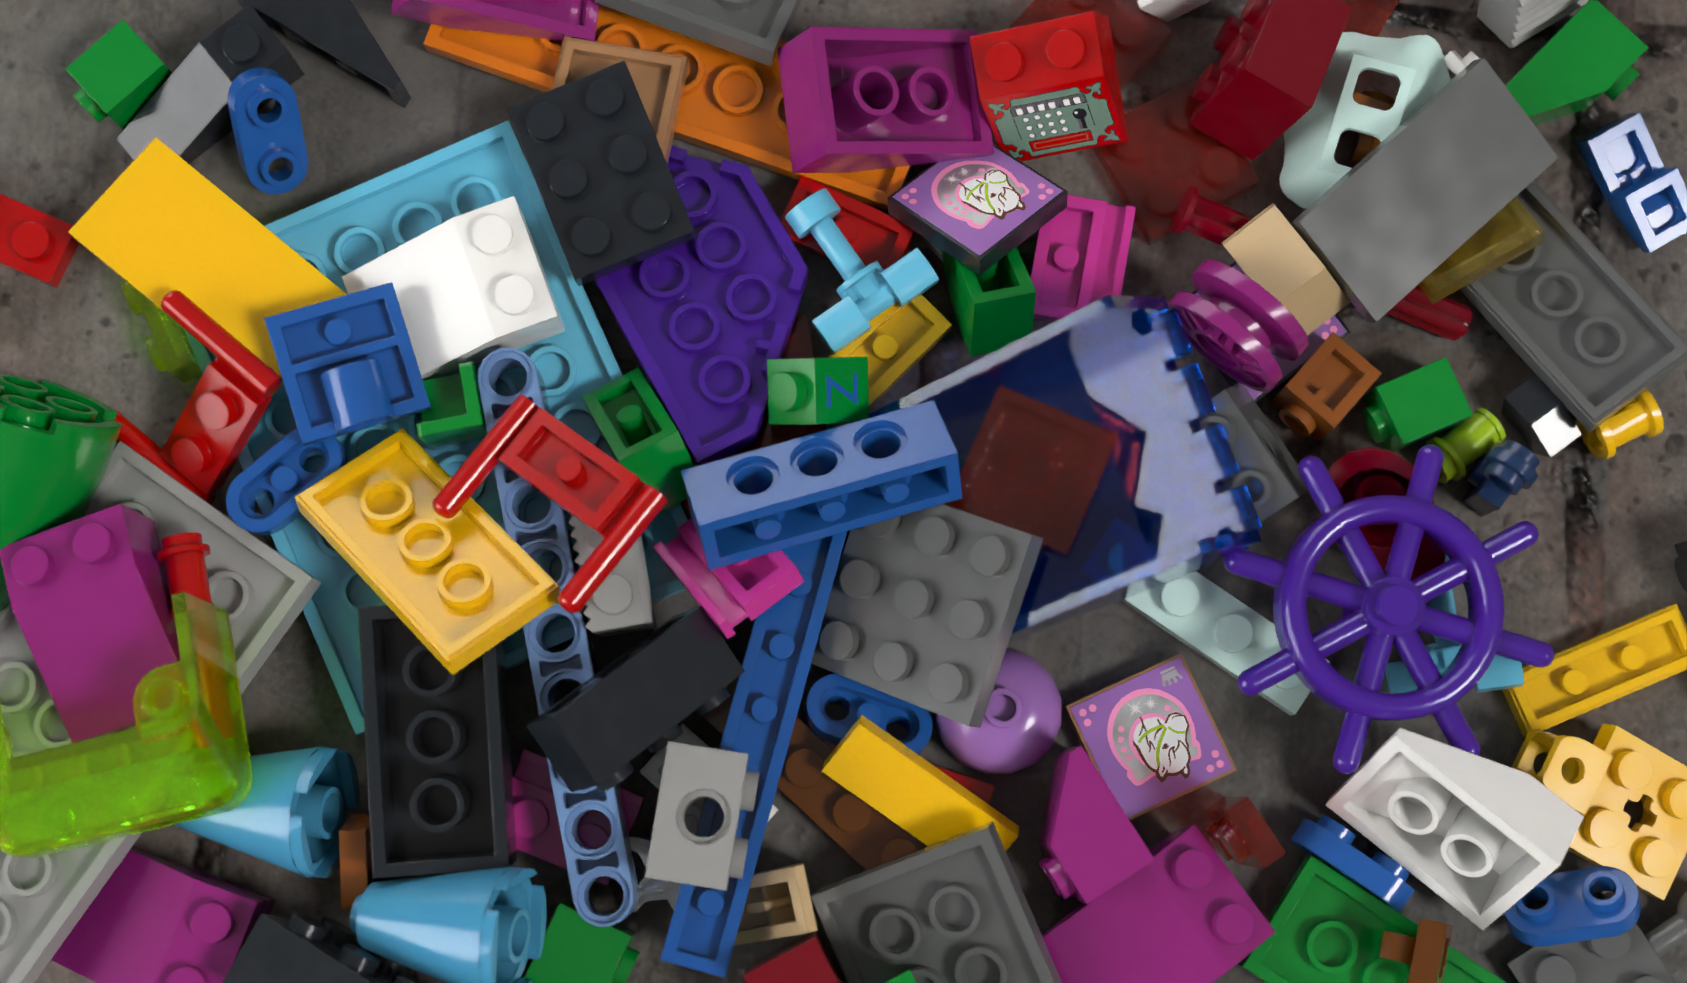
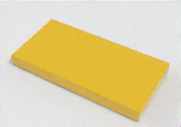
(178, 231)
(448, 580)

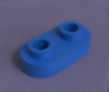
(268, 135)
(285, 476)
(864, 701)
(1332, 846)
(1573, 911)

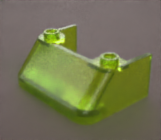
(172, 768)

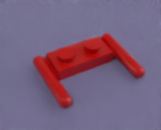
(219, 412)
(572, 476)

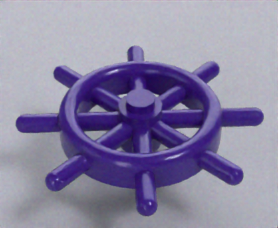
(1388, 607)

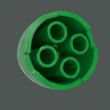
(50, 457)

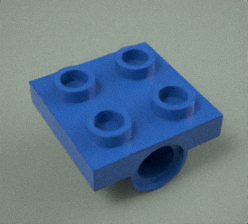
(347, 364)

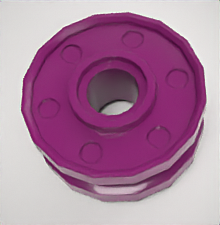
(1238, 325)

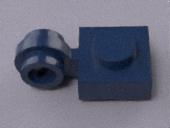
(1498, 475)

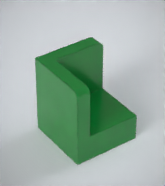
(455, 409)

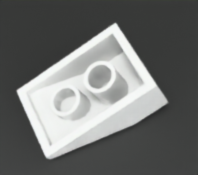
(467, 288)
(1458, 822)

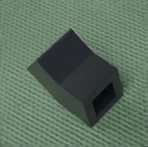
(1540, 417)

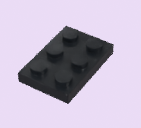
(601, 173)

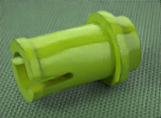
(1467, 443)

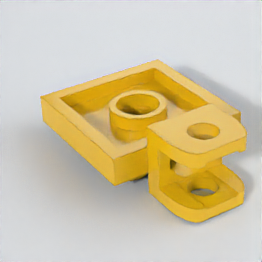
(1599, 782)

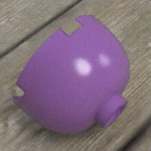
(1017, 722)

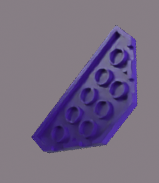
(712, 307)

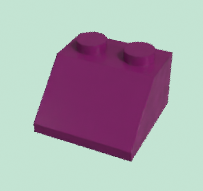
(1086, 832)

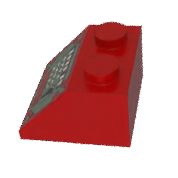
(1051, 86)

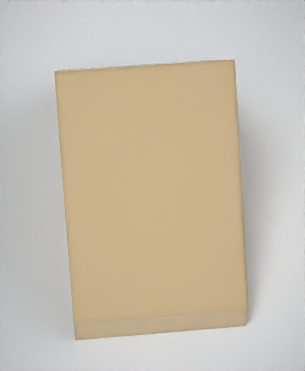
(1287, 268)
(777, 906)

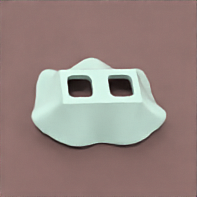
(1312, 140)

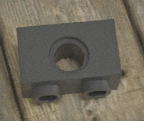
(1260, 454)

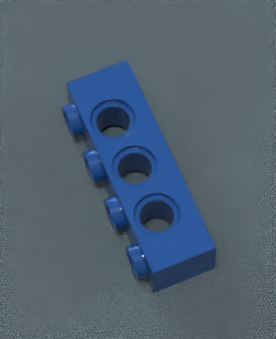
(822, 484)

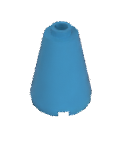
(290, 811)
(456, 924)

